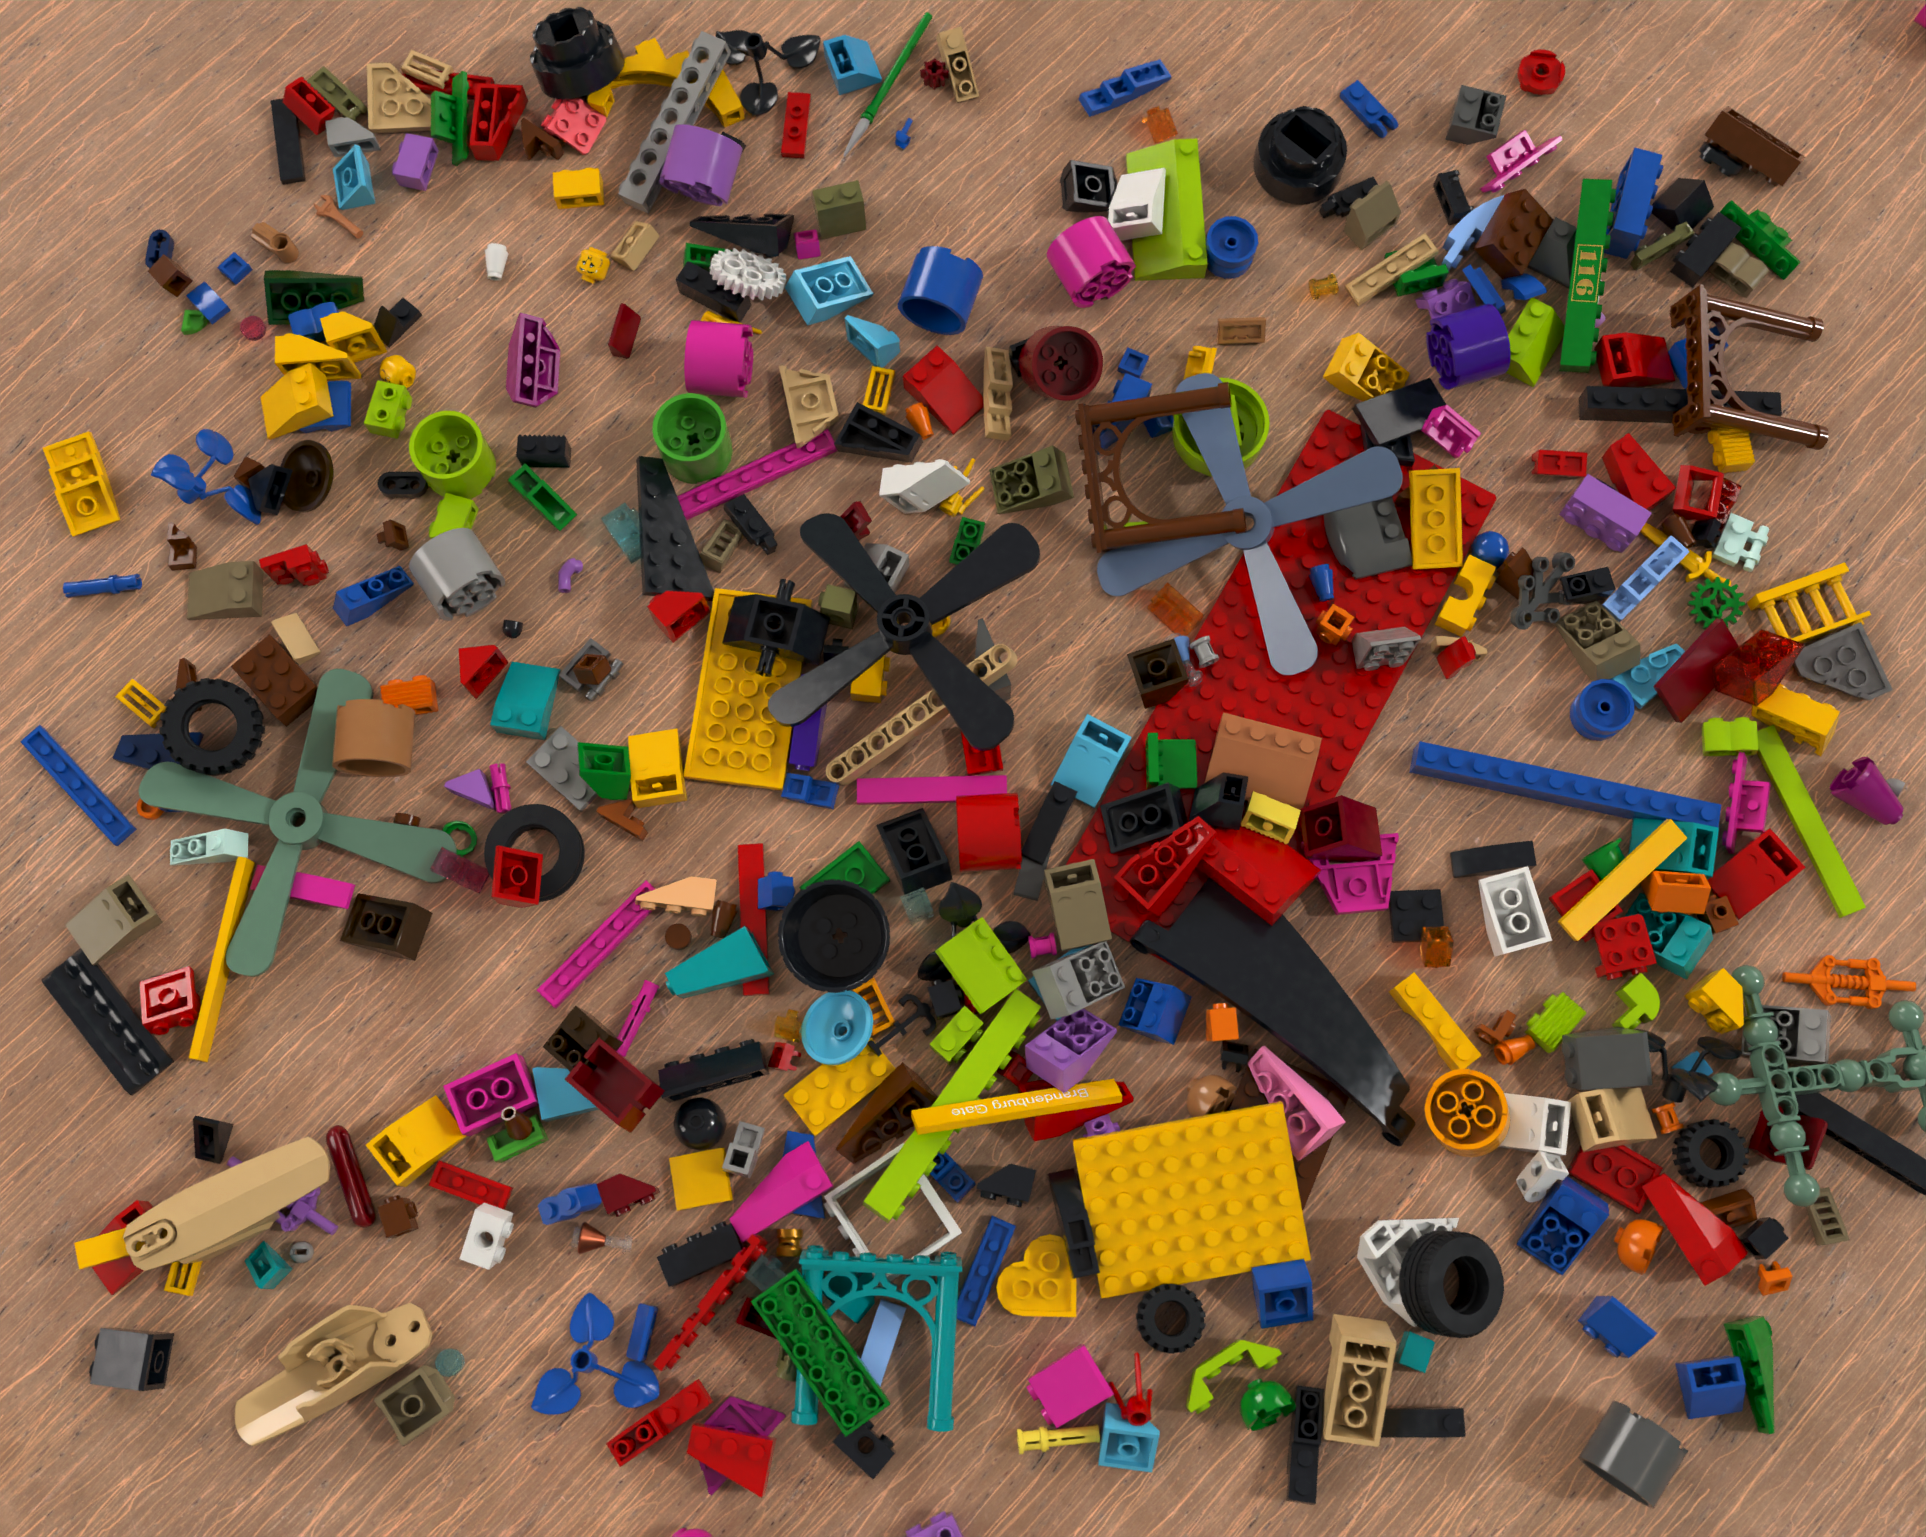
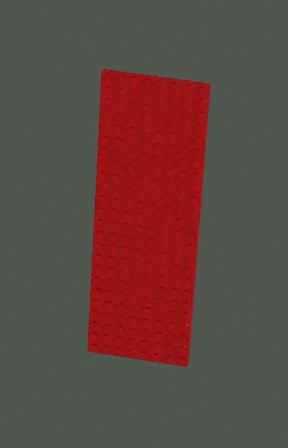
(1324, 701)

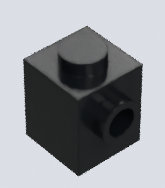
(945, 998)
(1763, 1238)

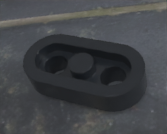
(1712, 154)
(404, 484)

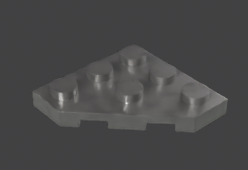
(1844, 664)

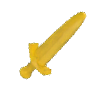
(1691, 562)

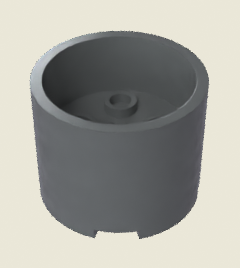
(1633, 1454)

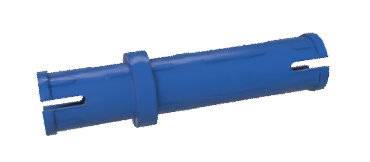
(106, 585)

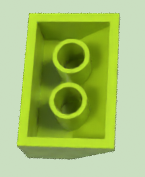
(1534, 341)
(981, 965)

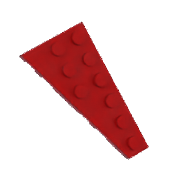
(718, 1294)

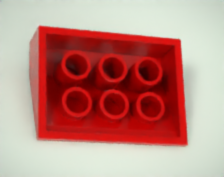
(1257, 870)

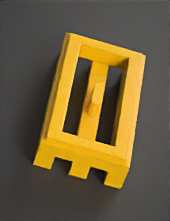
(883, 409)
(127, 690)
(191, 1283)

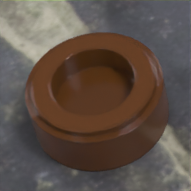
(406, 819)
(678, 936)

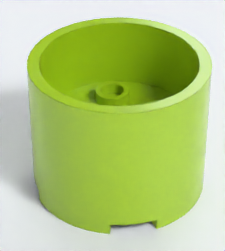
(450, 438)

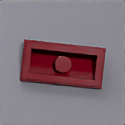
(624, 332)

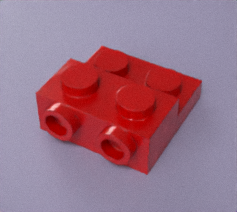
(295, 563)
(1574, 892)
(169, 1001)

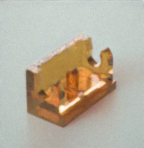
(1175, 611)

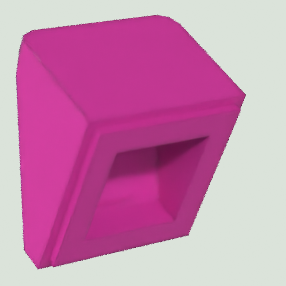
(807, 244)

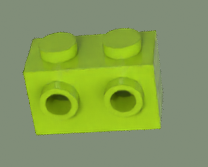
(388, 409)
(957, 1035)

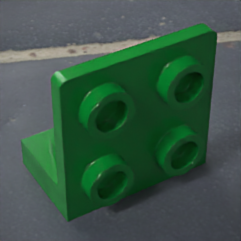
(1422, 278)
(1170, 762)

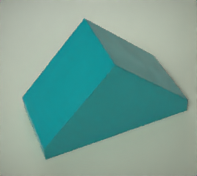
(267, 1266)

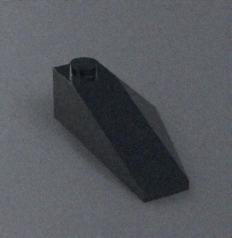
(760, 235)

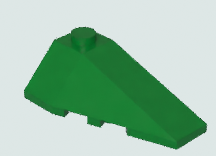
(1753, 1343)

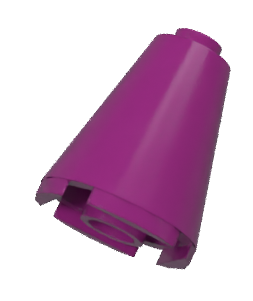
(1867, 792)

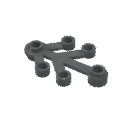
(1525, 613)

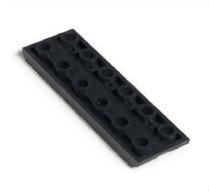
(107, 1022)

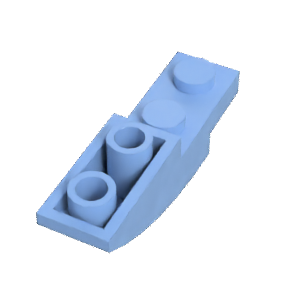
(1468, 231)

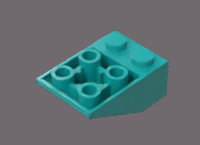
(1692, 856)
(1674, 936)

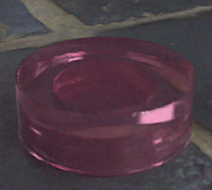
(253, 328)

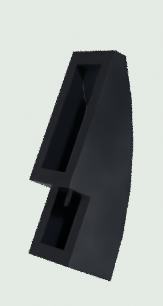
(1493, 859)

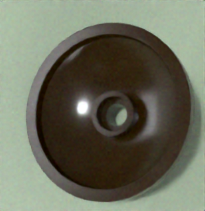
(310, 477)

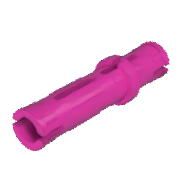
(648, 990)

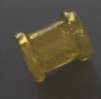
(1323, 286)

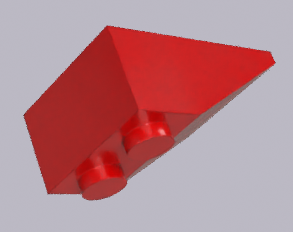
(943, 389)

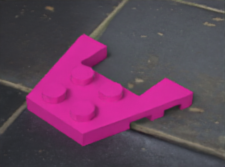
(1359, 885)

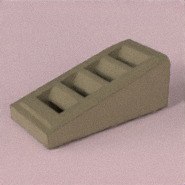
(714, 558)
(1840, 1232)

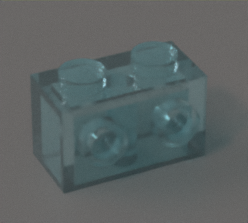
(624, 528)
(766, 1272)

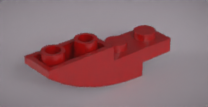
(659, 1422)

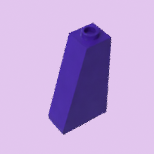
(807, 741)

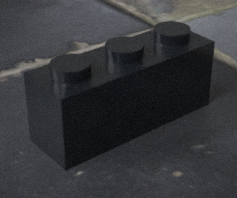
(1704, 249)
(699, 286)
(699, 1254)

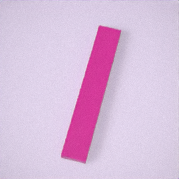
(926, 789)
(595, 949)

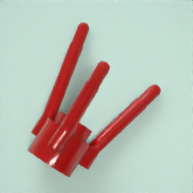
(1137, 1409)

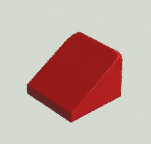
(1016, 1070)

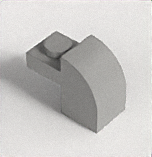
(744, 1150)

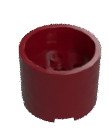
(1079, 368)

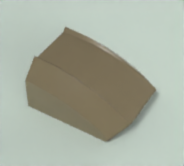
(416, 1403)

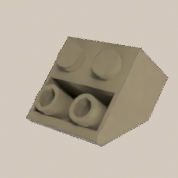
(1372, 215)

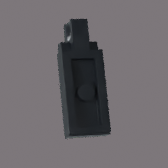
(1340, 202)
(751, 523)

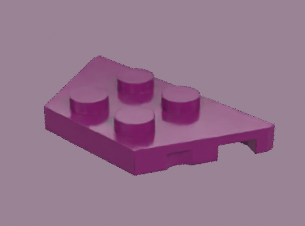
(744, 1417)

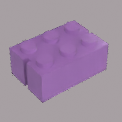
(1605, 514)

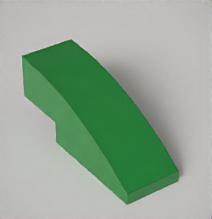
(541, 497)

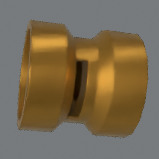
(789, 1236)

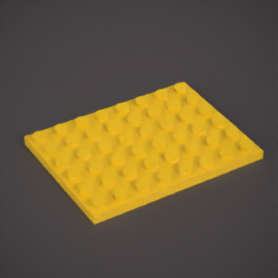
(1191, 1199)

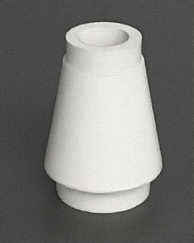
(495, 261)

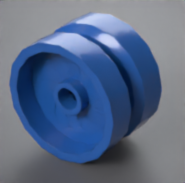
(1230, 247)
(1602, 709)

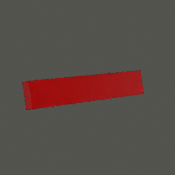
(751, 869)

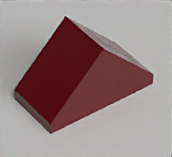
(751, 1319)

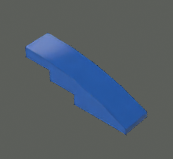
(1125, 88)

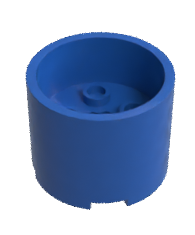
(940, 291)

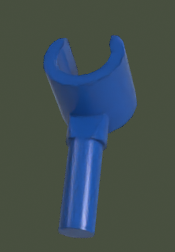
(902, 139)

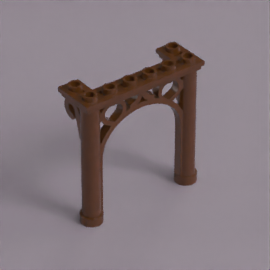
(1703, 408)
(1143, 410)

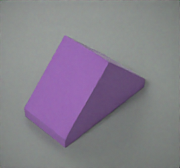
(473, 787)

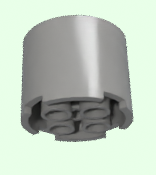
(456, 573)

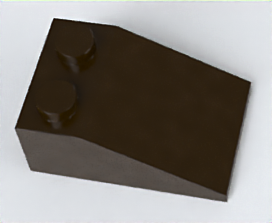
(386, 926)

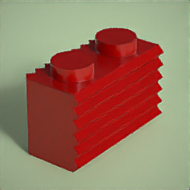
(308, 105)

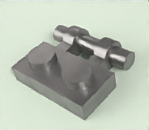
(569, 676)

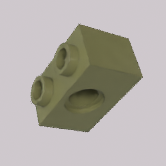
(839, 605)

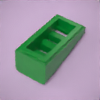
(698, 251)

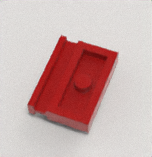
(979, 761)

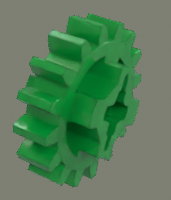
(1716, 592)

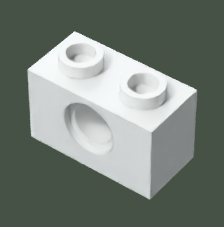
(477, 1247)

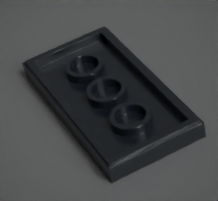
(1398, 412)

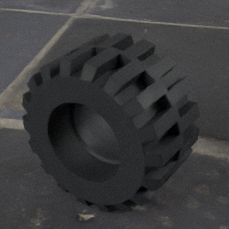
(1730, 1147)
(1194, 1318)

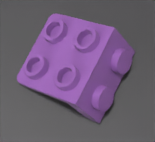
(1449, 299)

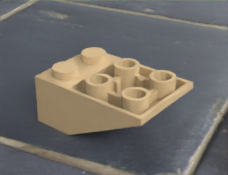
(1611, 1118)

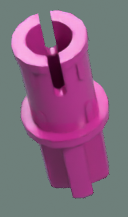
(500, 788)

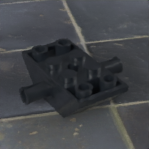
(798, 637)

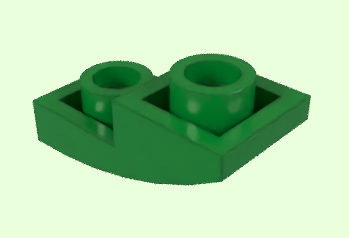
(967, 539)

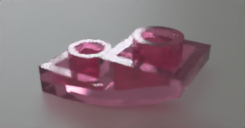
(460, 870)

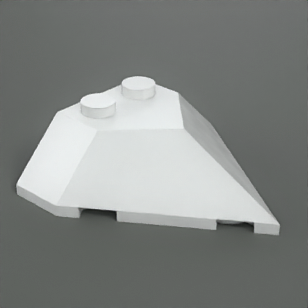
(1384, 1248)

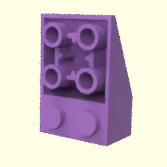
(1068, 1049)

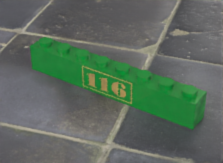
(1586, 275)

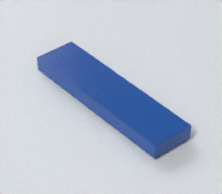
(984, 1270)

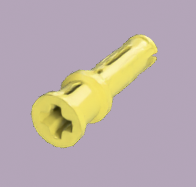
(1045, 1438)

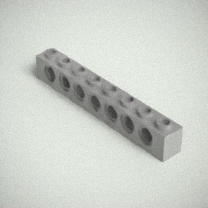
(707, 73)

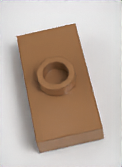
(1241, 330)

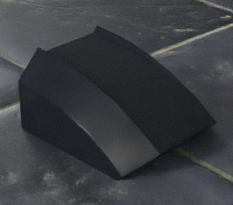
(1087, 187)

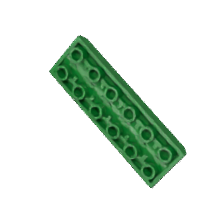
(821, 1352)

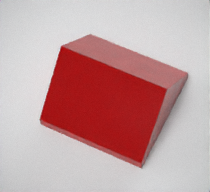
(480, 667)

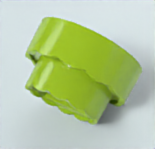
(1250, 423)

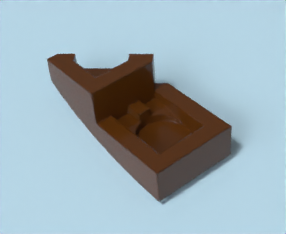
(182, 549)

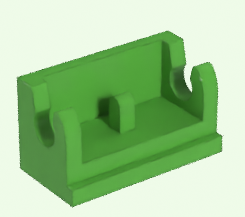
(505, 1148)

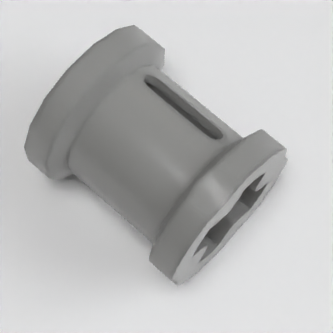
(1204, 651)

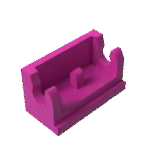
(1450, 431)

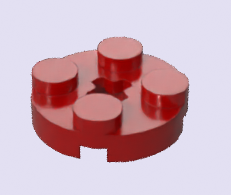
(1540, 84)

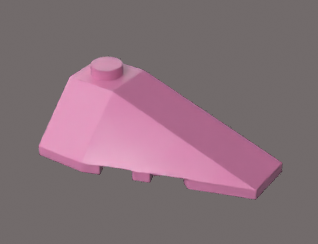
(1307, 1113)

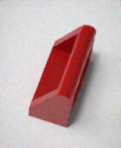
(1683, 494)

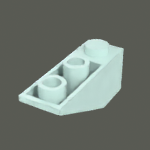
(209, 847)

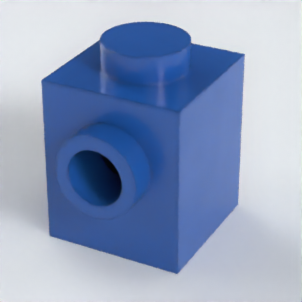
(775, 891)

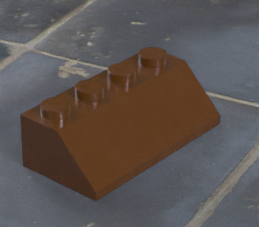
(1754, 146)

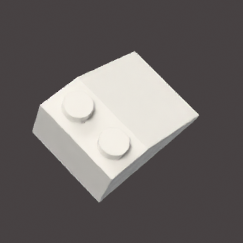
(1512, 912)

